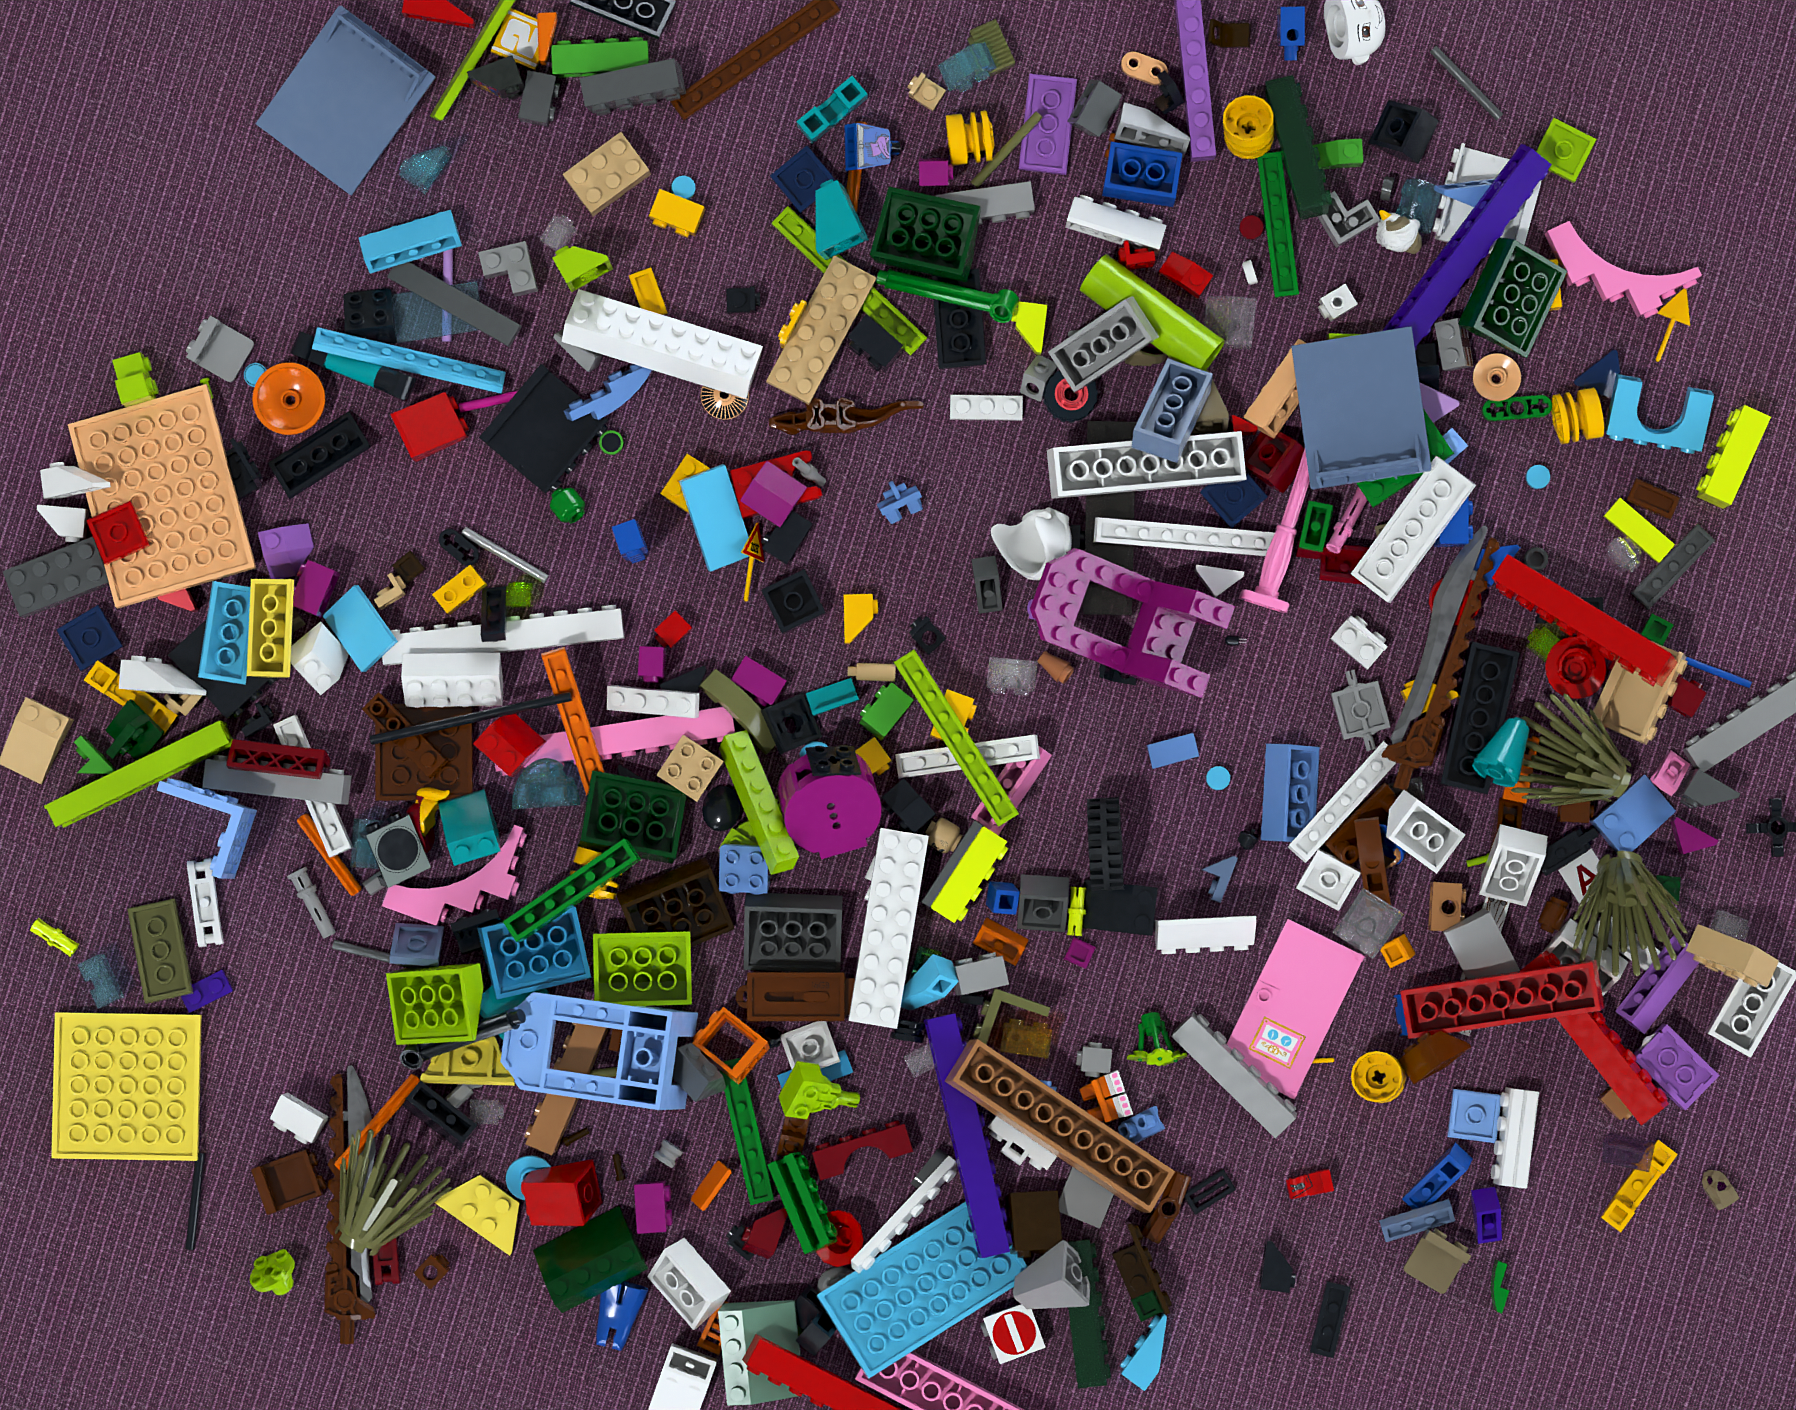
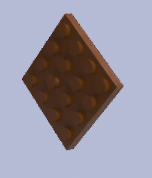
(400, 778)

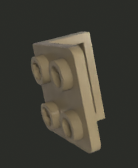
(1436, 1260)

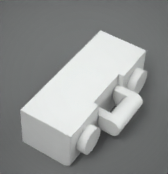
(1039, 1155)

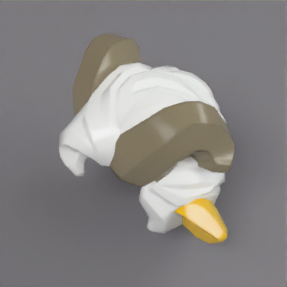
(1398, 233)

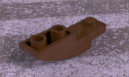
(416, 746)
(1372, 857)

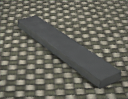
(455, 302)

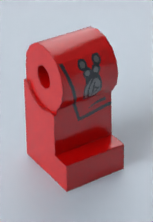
(1310, 1184)

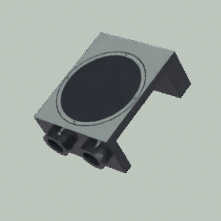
(395, 848)

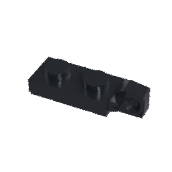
(1567, 849)

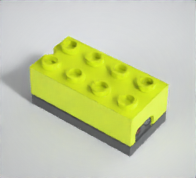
(965, 871)

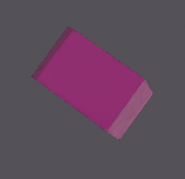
(1690, 838)

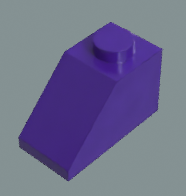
(1486, 1215)

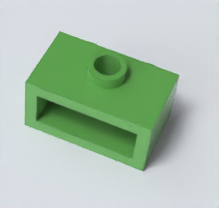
(886, 711)

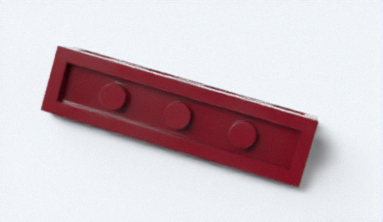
(277, 754)

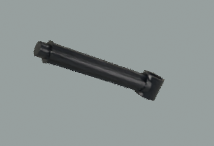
(415, 1054)

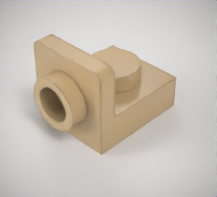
(925, 91)
(388, 596)
(183, 705)

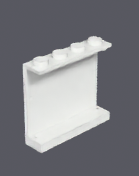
(1475, 166)

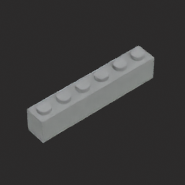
(1743, 726)
(331, 788)
(1234, 1074)

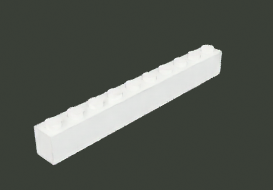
(520, 634)

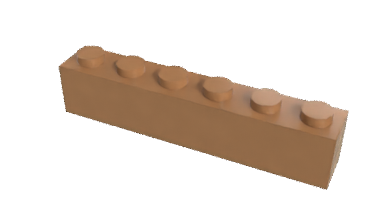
(557, 1110)

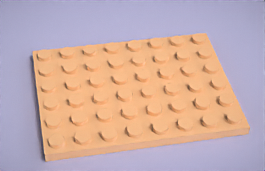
(178, 477)

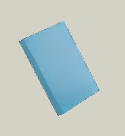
(360, 628)

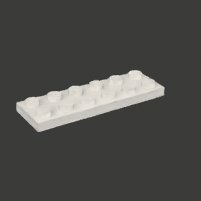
(1413, 529)

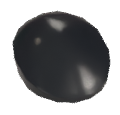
(721, 808)

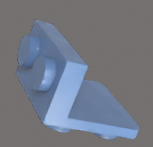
(743, 869)

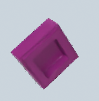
(1079, 953)

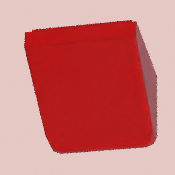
(1238, 424)

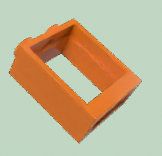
(750, 1058)

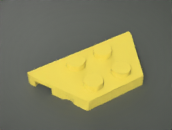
(469, 1064)
(484, 1210)

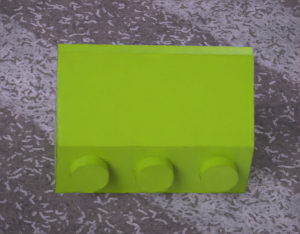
(580, 266)

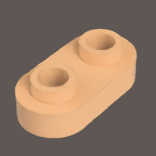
(1143, 70)

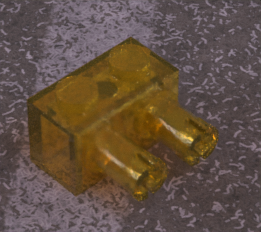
(1026, 1039)

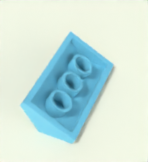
(226, 634)

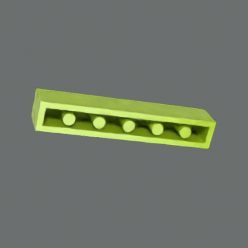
(758, 802)

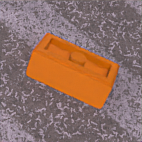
(1000, 940)
(711, 1185)

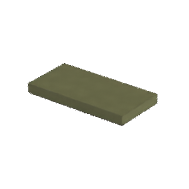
(160, 951)

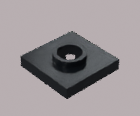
(801, 714)

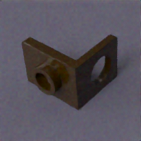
(1229, 34)

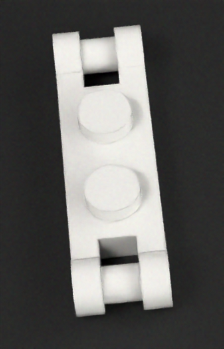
(204, 903)

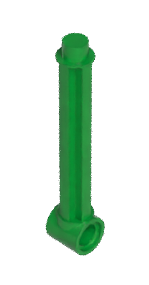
(999, 305)

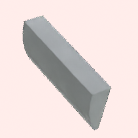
(1480, 946)

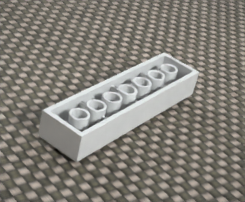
(662, 343)
(1120, 468)
(888, 928)

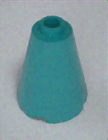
(1504, 753)

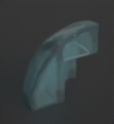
(544, 785)

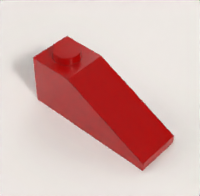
(436, 11)

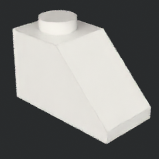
(66, 521)

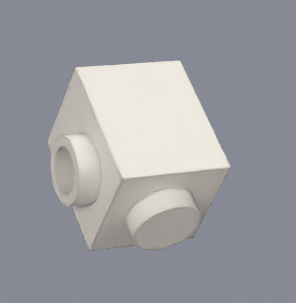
(1337, 303)

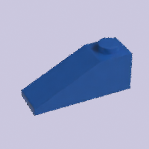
(1438, 1177)

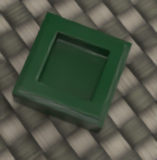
(1146, 1305)

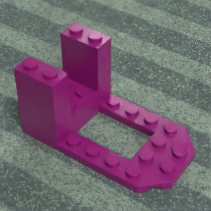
(1159, 632)

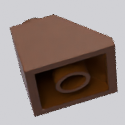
(1431, 1055)

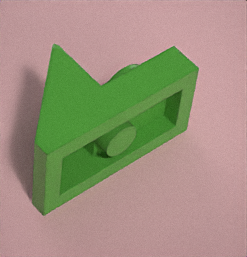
(98, 763)

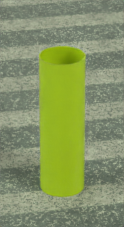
(1178, 332)

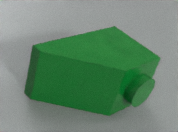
(1316, 526)

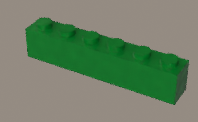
(572, 890)

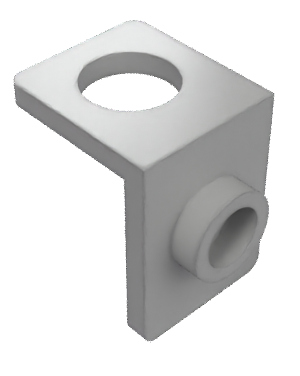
(1037, 373)

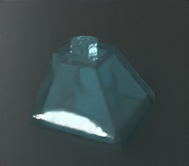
(424, 167)

